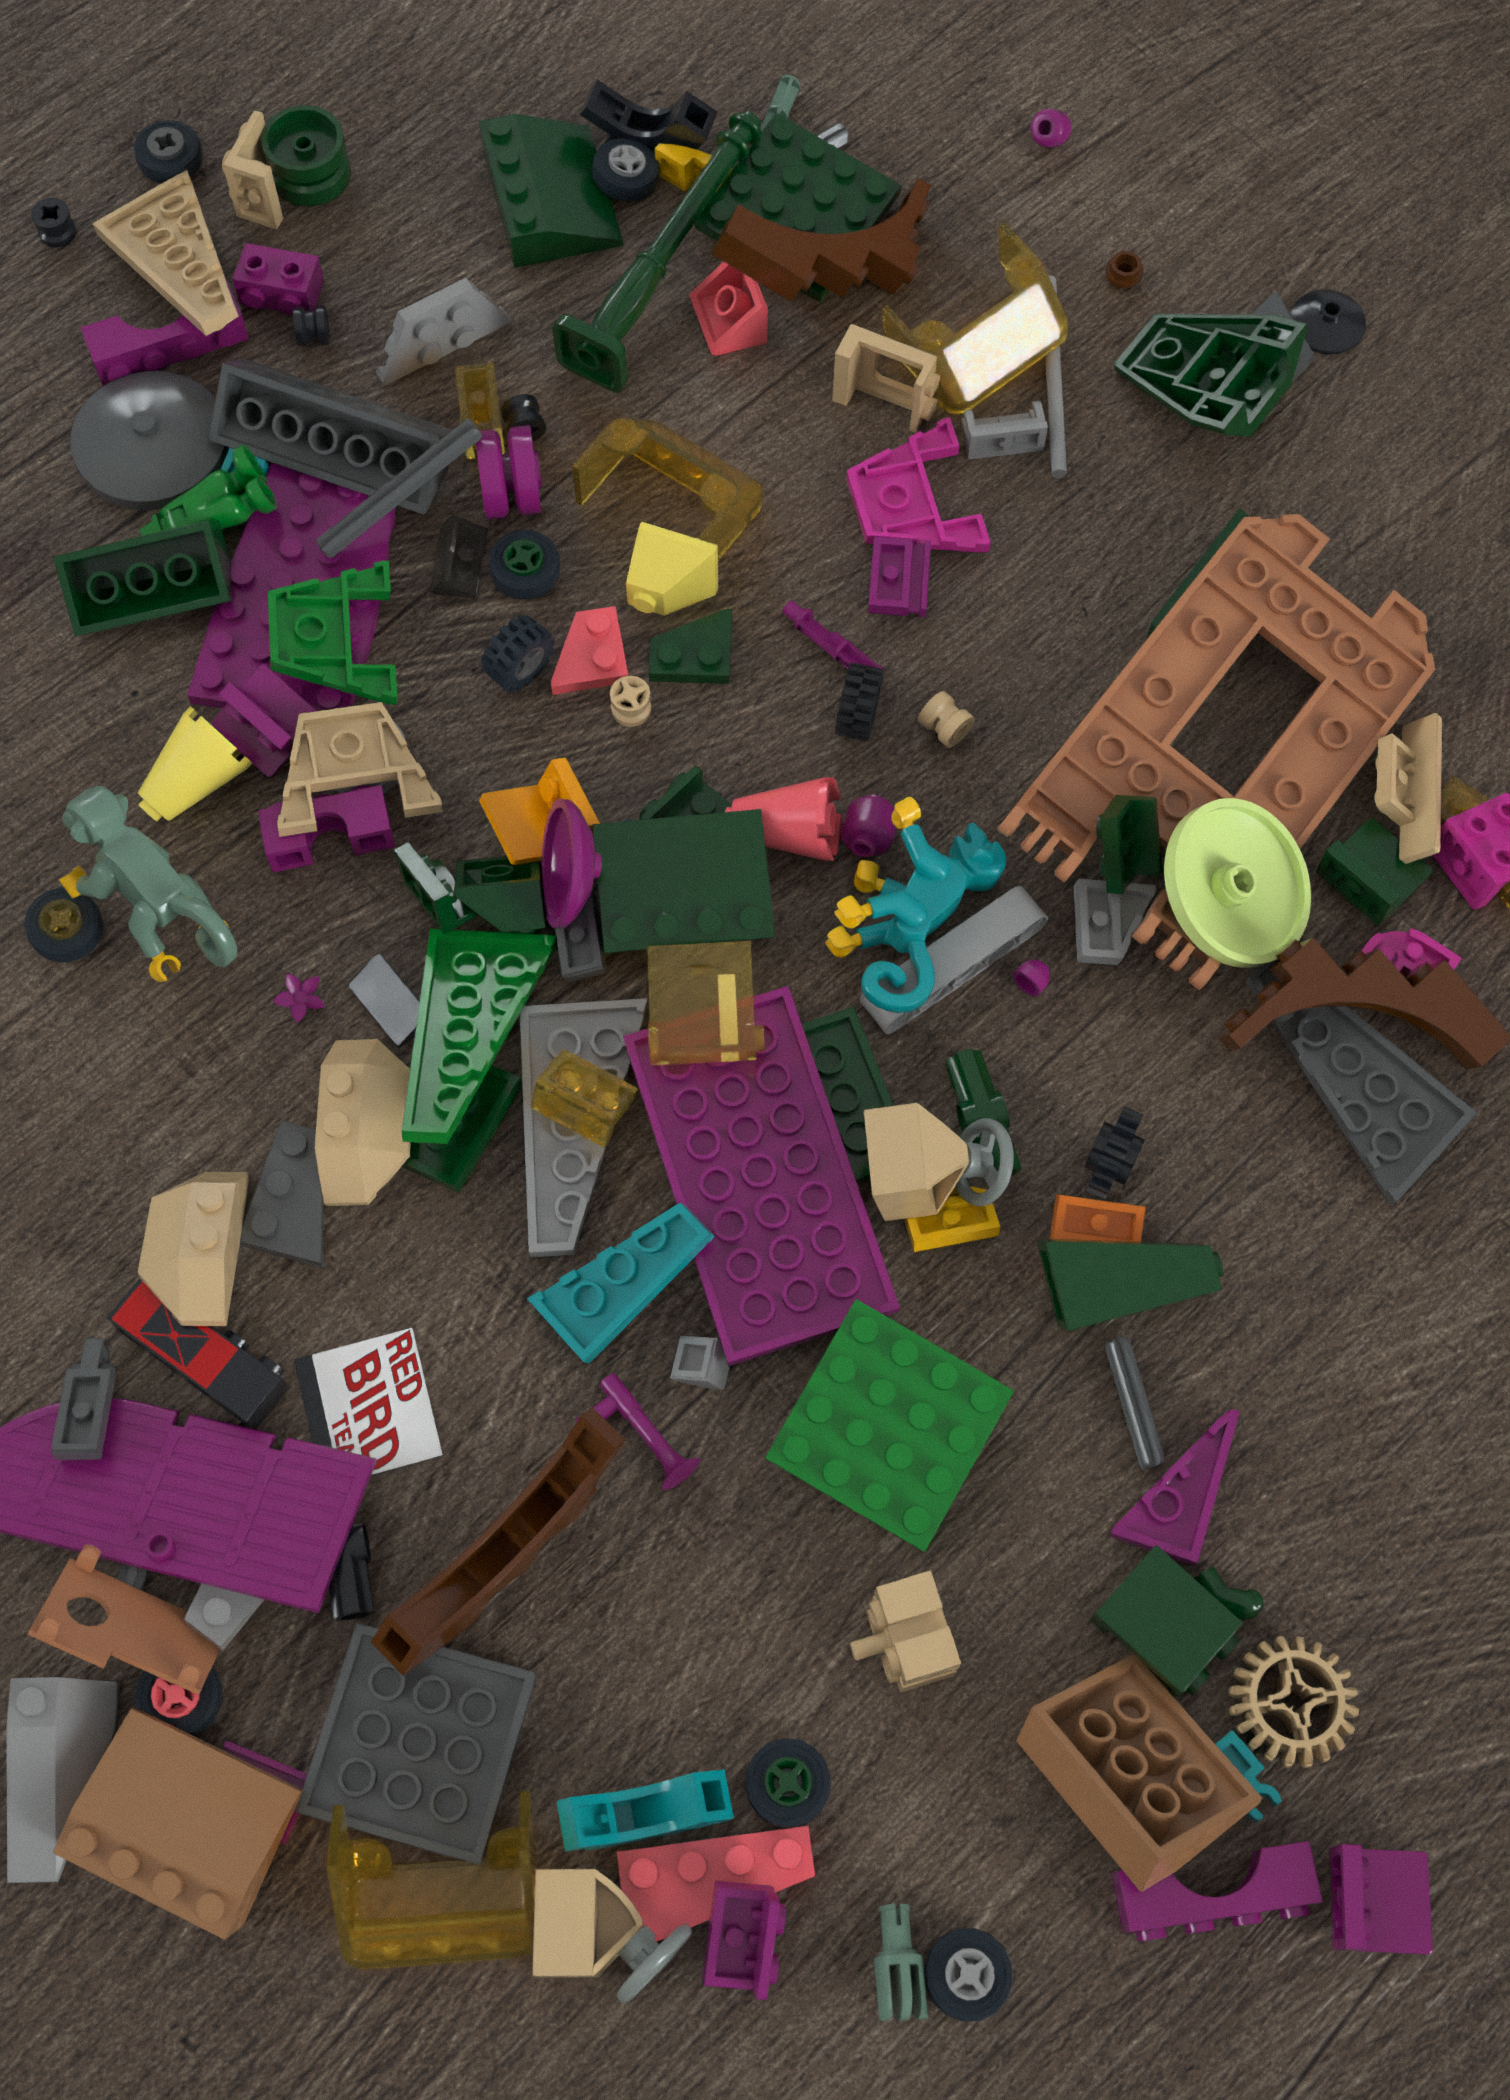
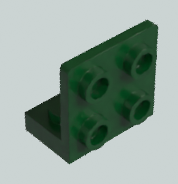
(1370, 872)

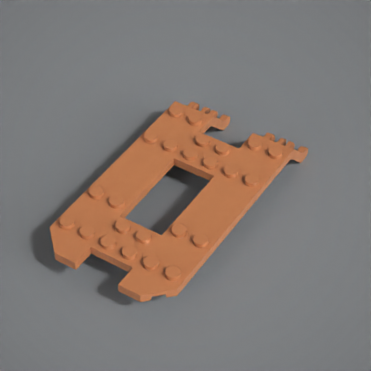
(1123, 744)

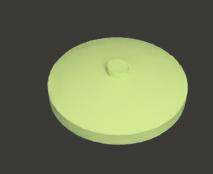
(1237, 882)

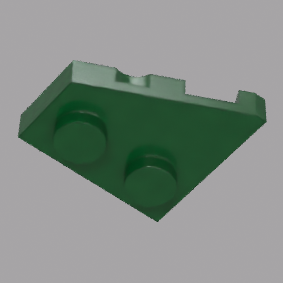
(694, 651)

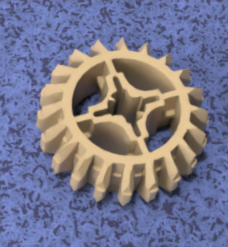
(1296, 1723)

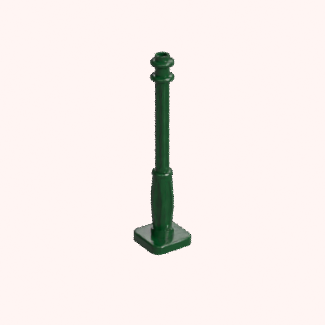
(595, 348)

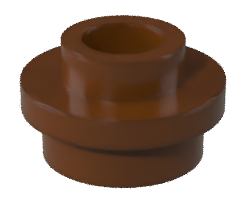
(1124, 270)

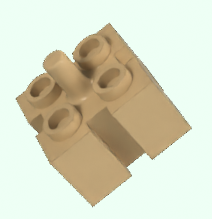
(910, 1632)

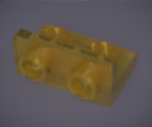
(582, 1097)

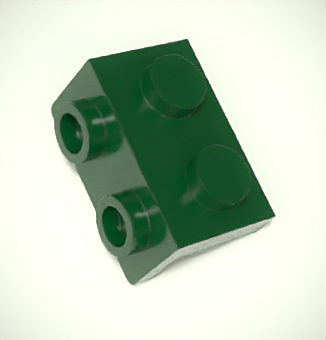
(1129, 841)

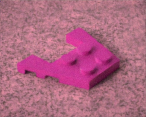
(897, 500)

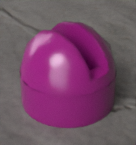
(1032, 977)

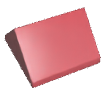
(730, 310)

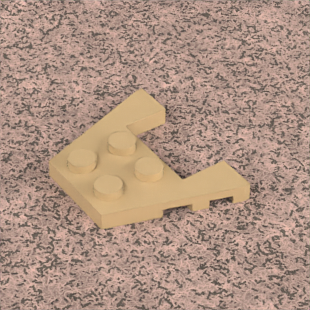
(350, 750)

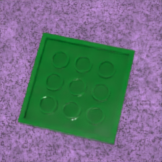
(889, 1425)

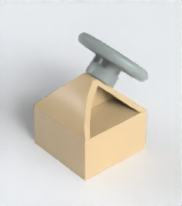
(921, 1160)
(587, 1923)

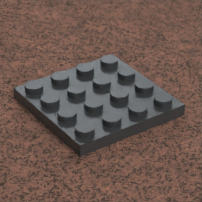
(419, 1750)

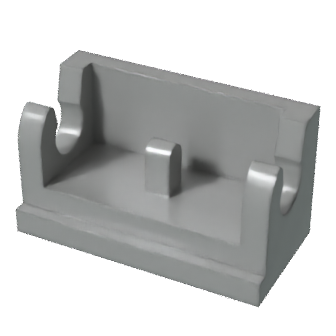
(1004, 433)

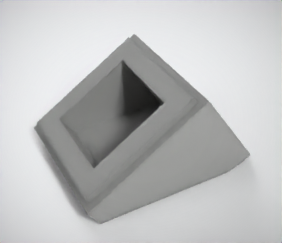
(700, 1362)

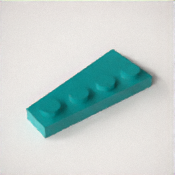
(609, 1292)

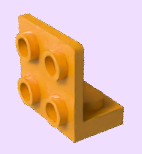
(522, 812)

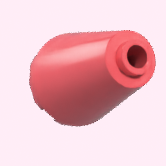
(799, 817)

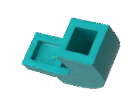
(645, 1811)

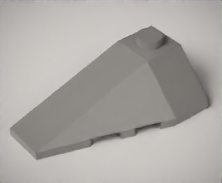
(53, 1746)

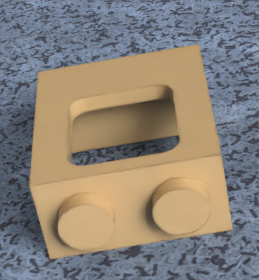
(857, 369)

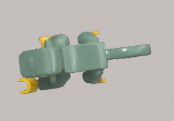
(144, 877)

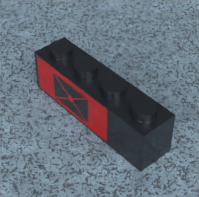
(202, 1356)

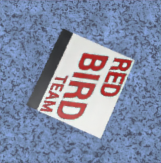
(371, 1400)

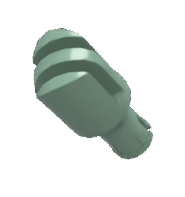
(899, 1968)

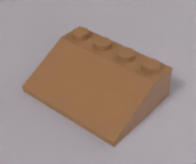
(1136, 1770)
(179, 1823)

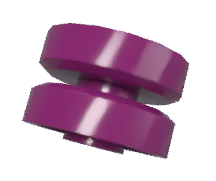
(509, 472)

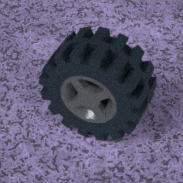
(518, 653)

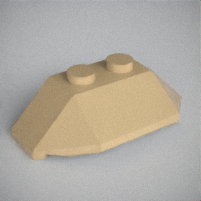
(360, 1121)
(195, 1246)

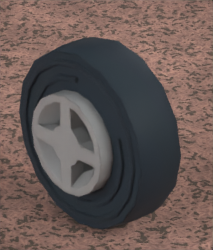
(625, 169)
(981, 1964)

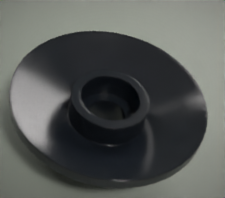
(1332, 321)

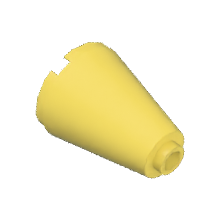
(189, 768)

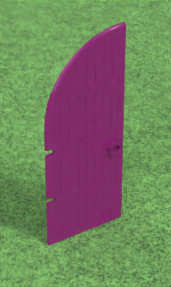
(188, 1500)

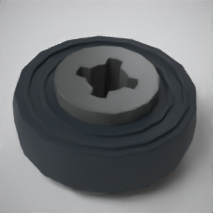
(167, 150)

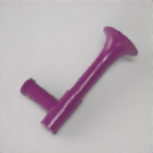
(619, 1398)

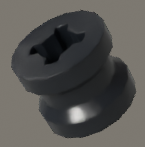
(53, 222)
(311, 325)
(524, 411)

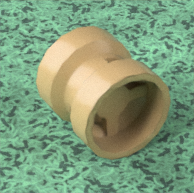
(946, 719)

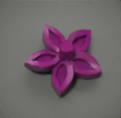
(299, 996)

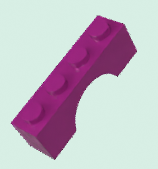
(126, 350)
(1276, 1879)

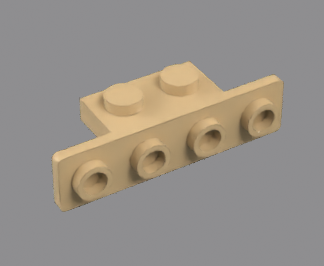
(1412, 785)

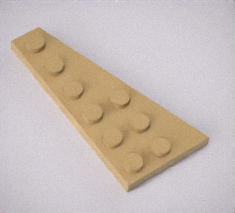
(172, 249)

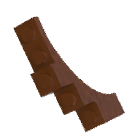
(793, 258)
(1432, 1001)
(504, 1550)

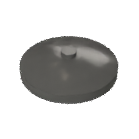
(146, 439)

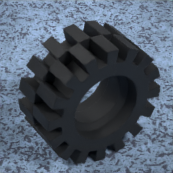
(859, 701)

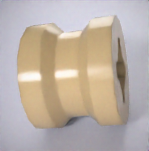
(633, 691)

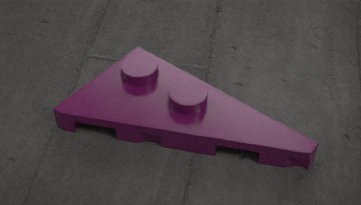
(1181, 1502)

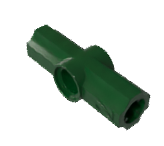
(978, 1097)

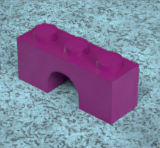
(357, 813)

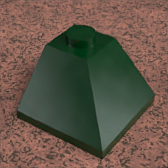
(502, 892)

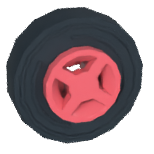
(193, 1715)

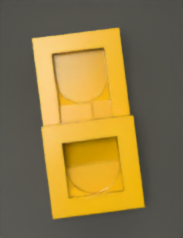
(681, 164)

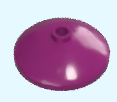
(567, 863)

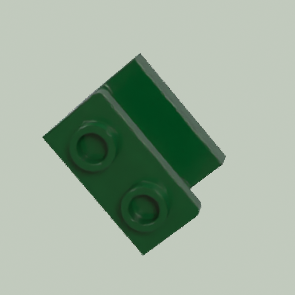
(1169, 1622)

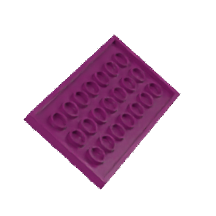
(772, 1183)

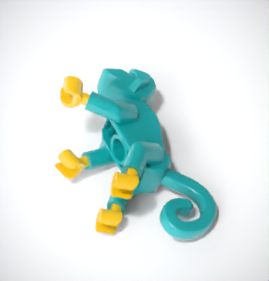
(917, 908)

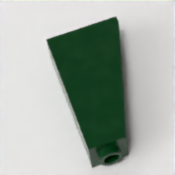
(1118, 1278)

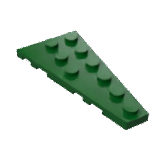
(465, 1012)

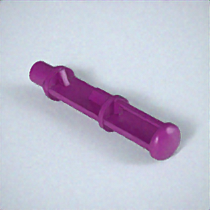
(832, 643)

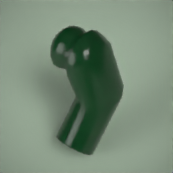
(1240, 1602)

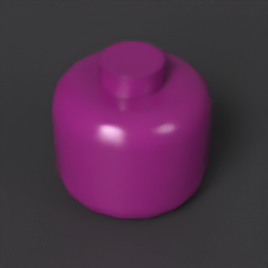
(1050, 128)

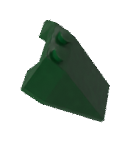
(1215, 367)

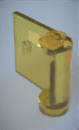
(702, 1004)

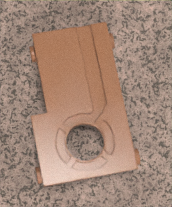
(136, 1630)

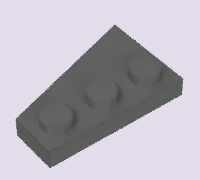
(288, 1200)

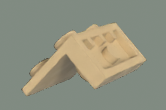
(251, 178)

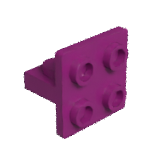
(261, 719)

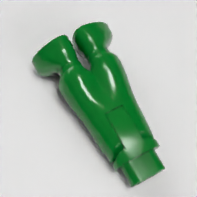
(220, 497)

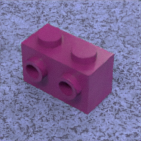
(277, 279)

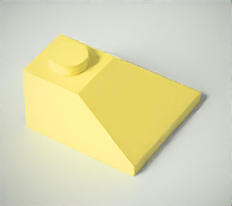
(670, 571)

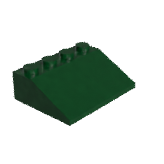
(547, 188)
(683, 880)

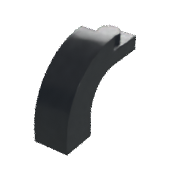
(682, 124)

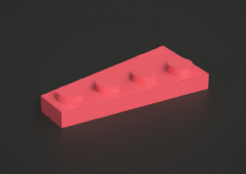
(677, 1880)

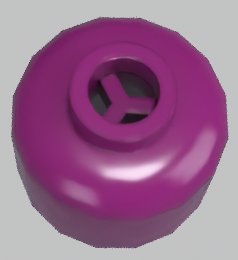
(868, 826)

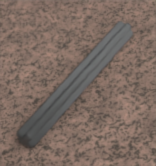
(399, 488)

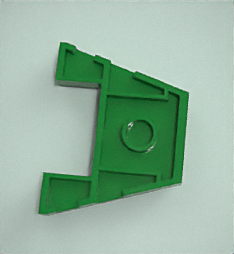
(313, 633)

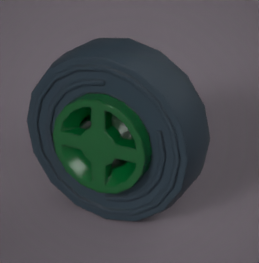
(528, 550)
(786, 1761)

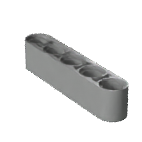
(967, 952)

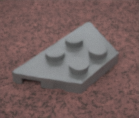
(438, 327)

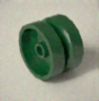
(306, 155)

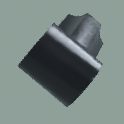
(351, 1584)

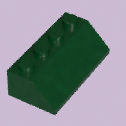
(145, 577)

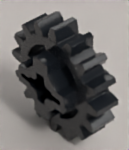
(1114, 1153)

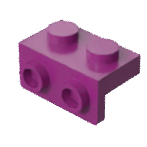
(743, 1937)

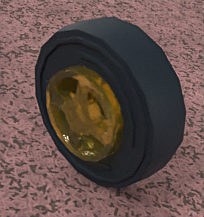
(58, 910)

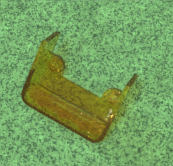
(998, 341)
(721, 487)
(433, 1908)

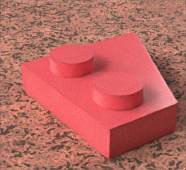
(591, 653)

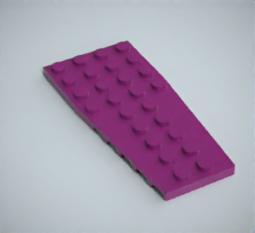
(277, 553)

